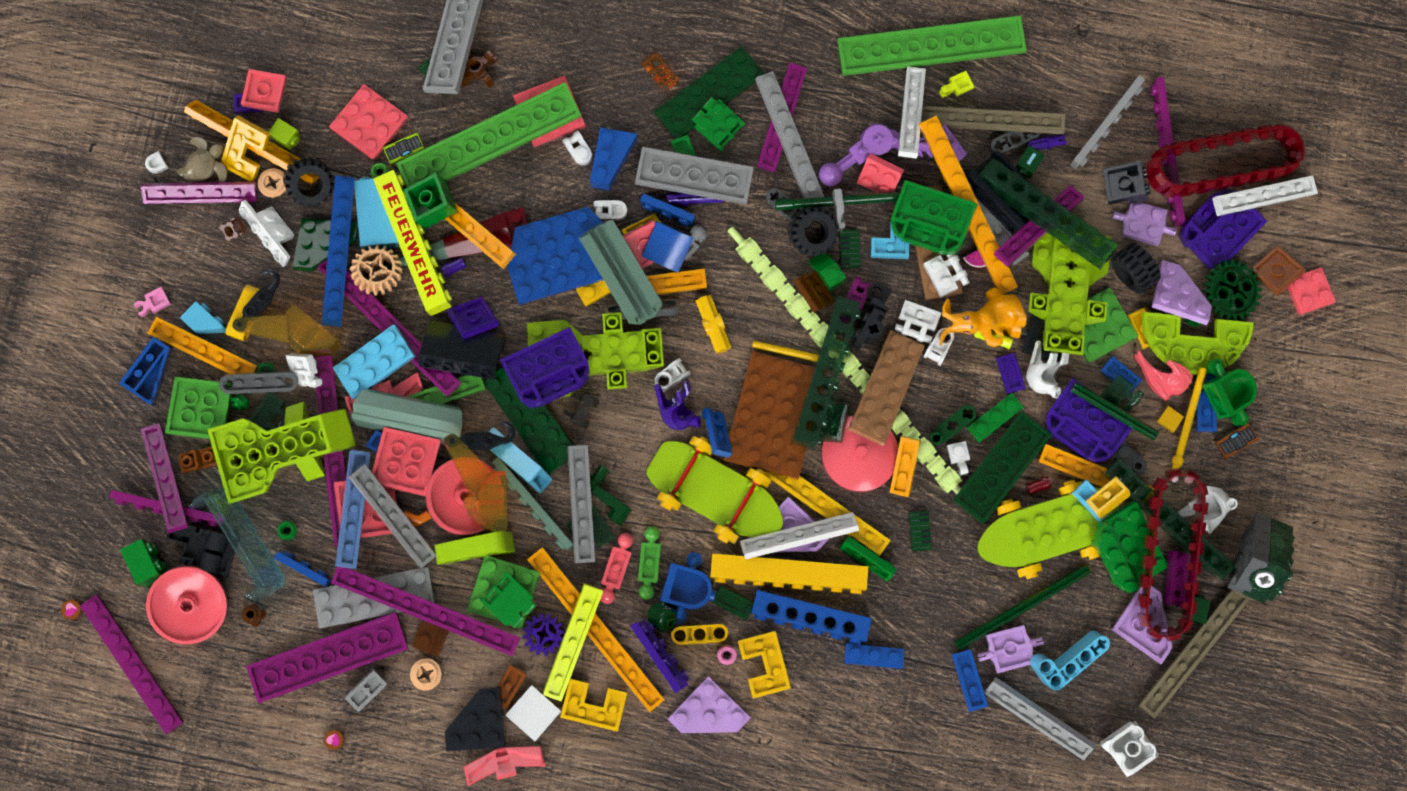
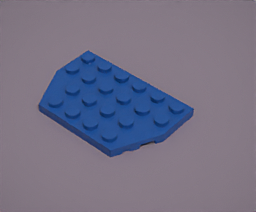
(552, 257)

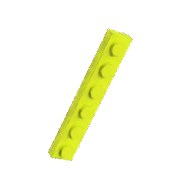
(572, 642)

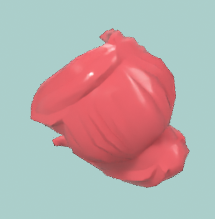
(1165, 383)

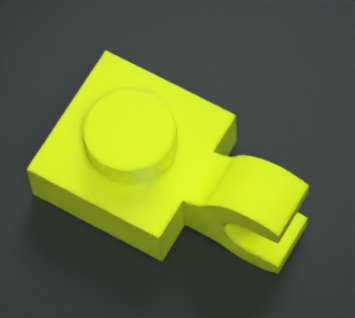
(959, 84)

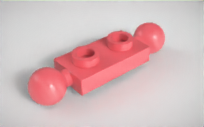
(616, 568)

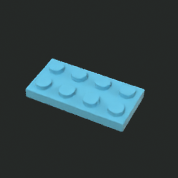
(374, 361)

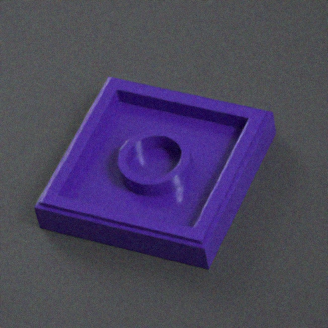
(472, 317)

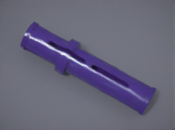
(674, 199)

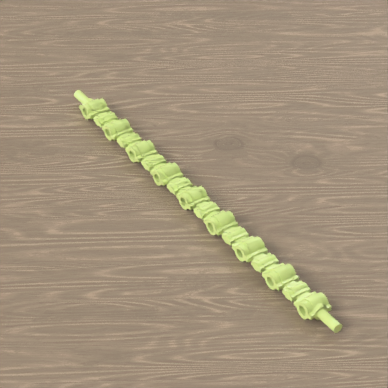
(799, 308)

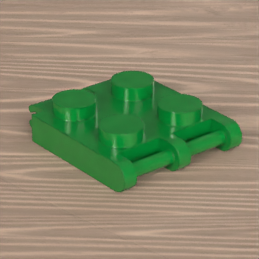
(717, 123)
(509, 601)

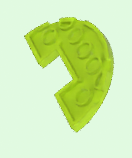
(1194, 352)

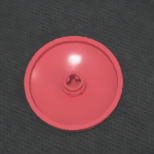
(859, 462)
(446, 500)
(186, 605)

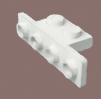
(270, 229)

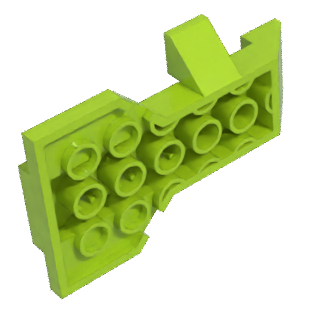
(1065, 307)
(611, 352)
(297, 442)

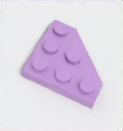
(1179, 294)
(793, 517)
(1130, 629)
(709, 711)

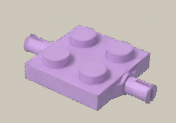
(1144, 223)
(1010, 649)

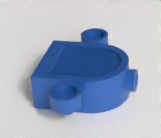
(687, 587)

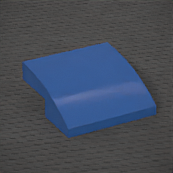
(667, 246)

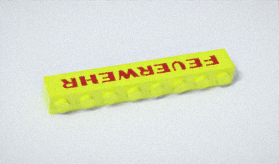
(412, 243)

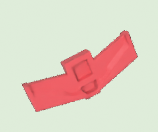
(405, 388)
(503, 762)

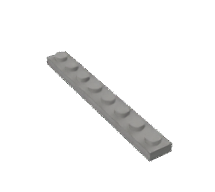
(789, 137)

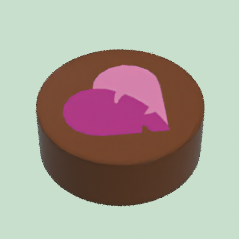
(71, 610)
(334, 739)

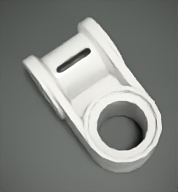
(937, 352)
(674, 373)

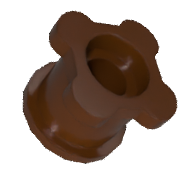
(233, 228)
(258, 615)

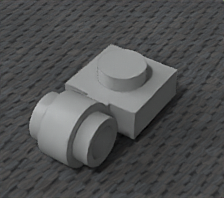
(699, 235)

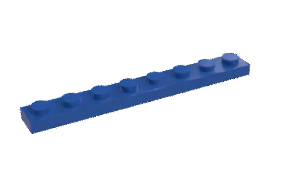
(337, 251)

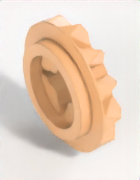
(264, 182)
(417, 671)

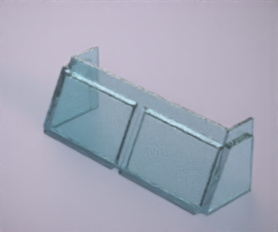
(243, 539)

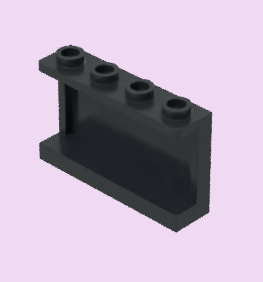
(1006, 215)
(449, 352)

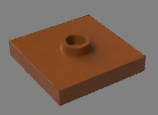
(1278, 270)

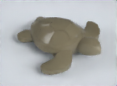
(202, 163)

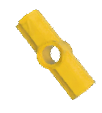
(713, 324)

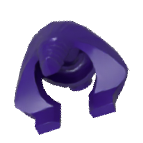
(673, 411)

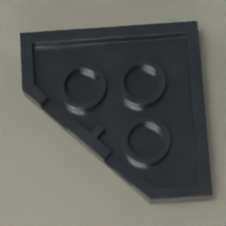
(479, 723)

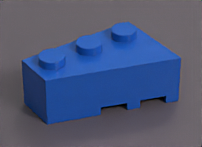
(610, 155)
(148, 371)

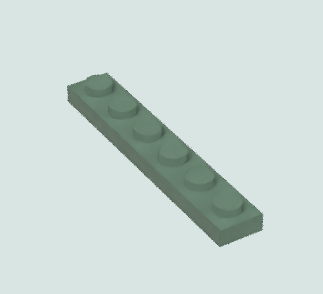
(537, 512)

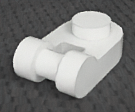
(582, 154)
(616, 210)

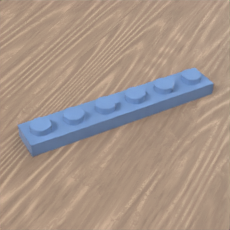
(351, 515)

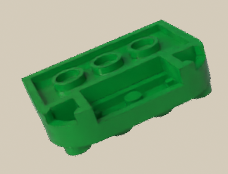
(932, 219)
(1121, 547)

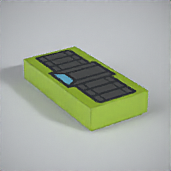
(403, 148)

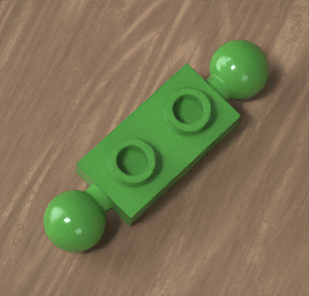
(649, 562)

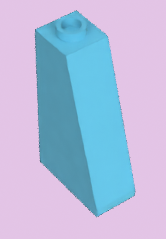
(372, 217)
(521, 464)

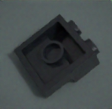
(1126, 183)

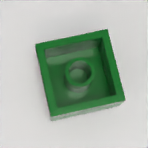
(430, 200)
(144, 562)

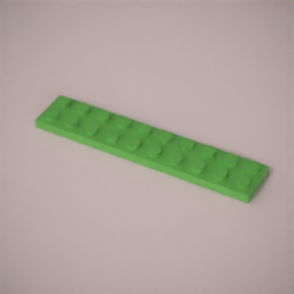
(931, 45)
(492, 137)

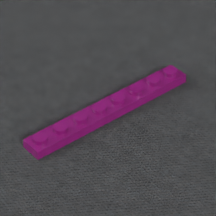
(1163, 125)
(132, 664)

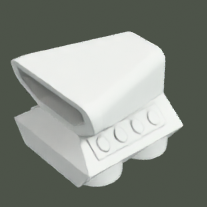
(1130, 748)

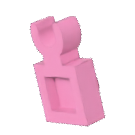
(155, 301)

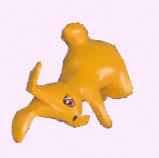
(999, 314)

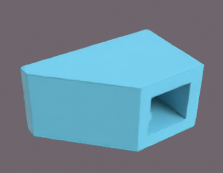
(201, 321)

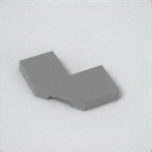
(839, 208)

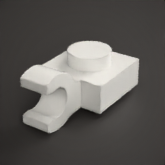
(958, 455)

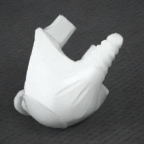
(1041, 375)
(1218, 507)

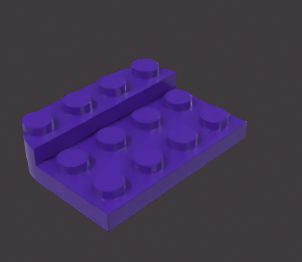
(1219, 237)
(547, 369)
(1085, 427)
(656, 650)

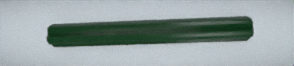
(1115, 411)

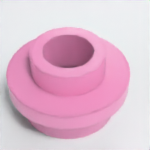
(720, 654)

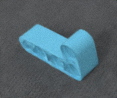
(1092, 645)

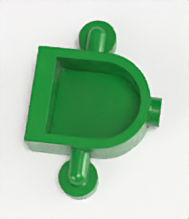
(1230, 392)

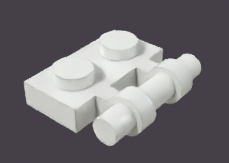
(941, 276)
(920, 316)
(304, 368)

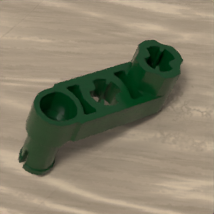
(945, 433)
(619, 510)

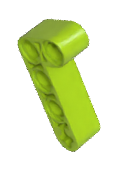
(475, 547)

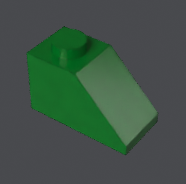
(828, 271)

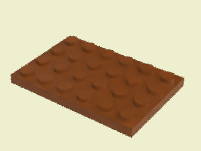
(769, 416)

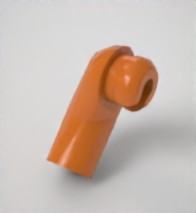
(417, 520)

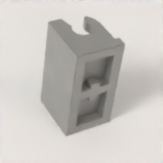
(365, 690)

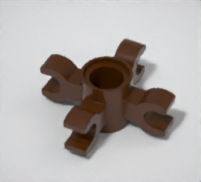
(482, 73)

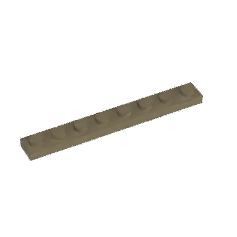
(996, 119)
(1193, 653)

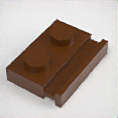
(814, 291)
(430, 638)

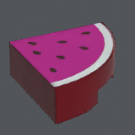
(974, 260)

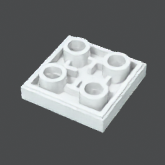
(533, 713)

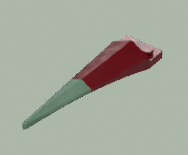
(457, 245)

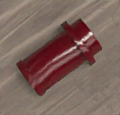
(1038, 485)

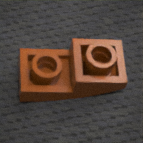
(197, 460)

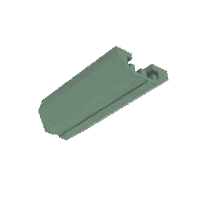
(621, 272)
(430, 419)

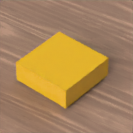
(1170, 419)

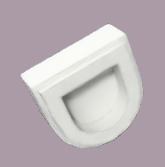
(155, 163)

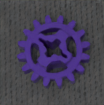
(535, 632)

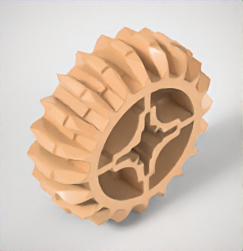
(364, 263)

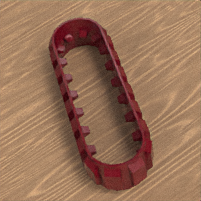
(1284, 134)
(1194, 566)

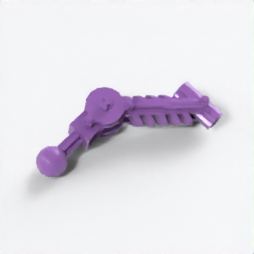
(877, 141)

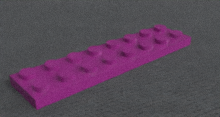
(327, 657)

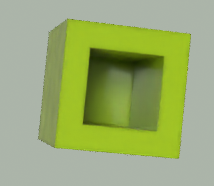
(284, 134)

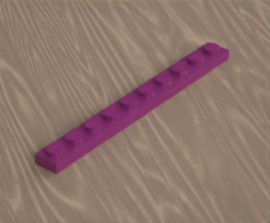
(383, 320)
(334, 461)
(426, 610)

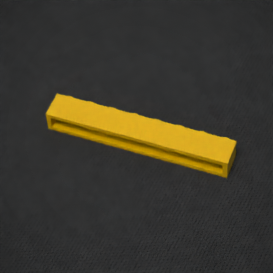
(789, 572)

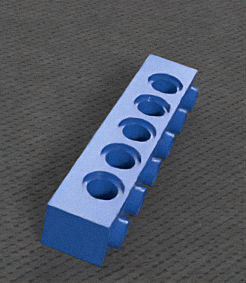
(860, 623)

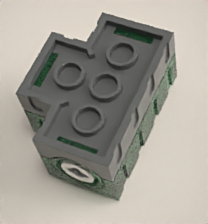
(1263, 559)

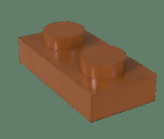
(510, 684)

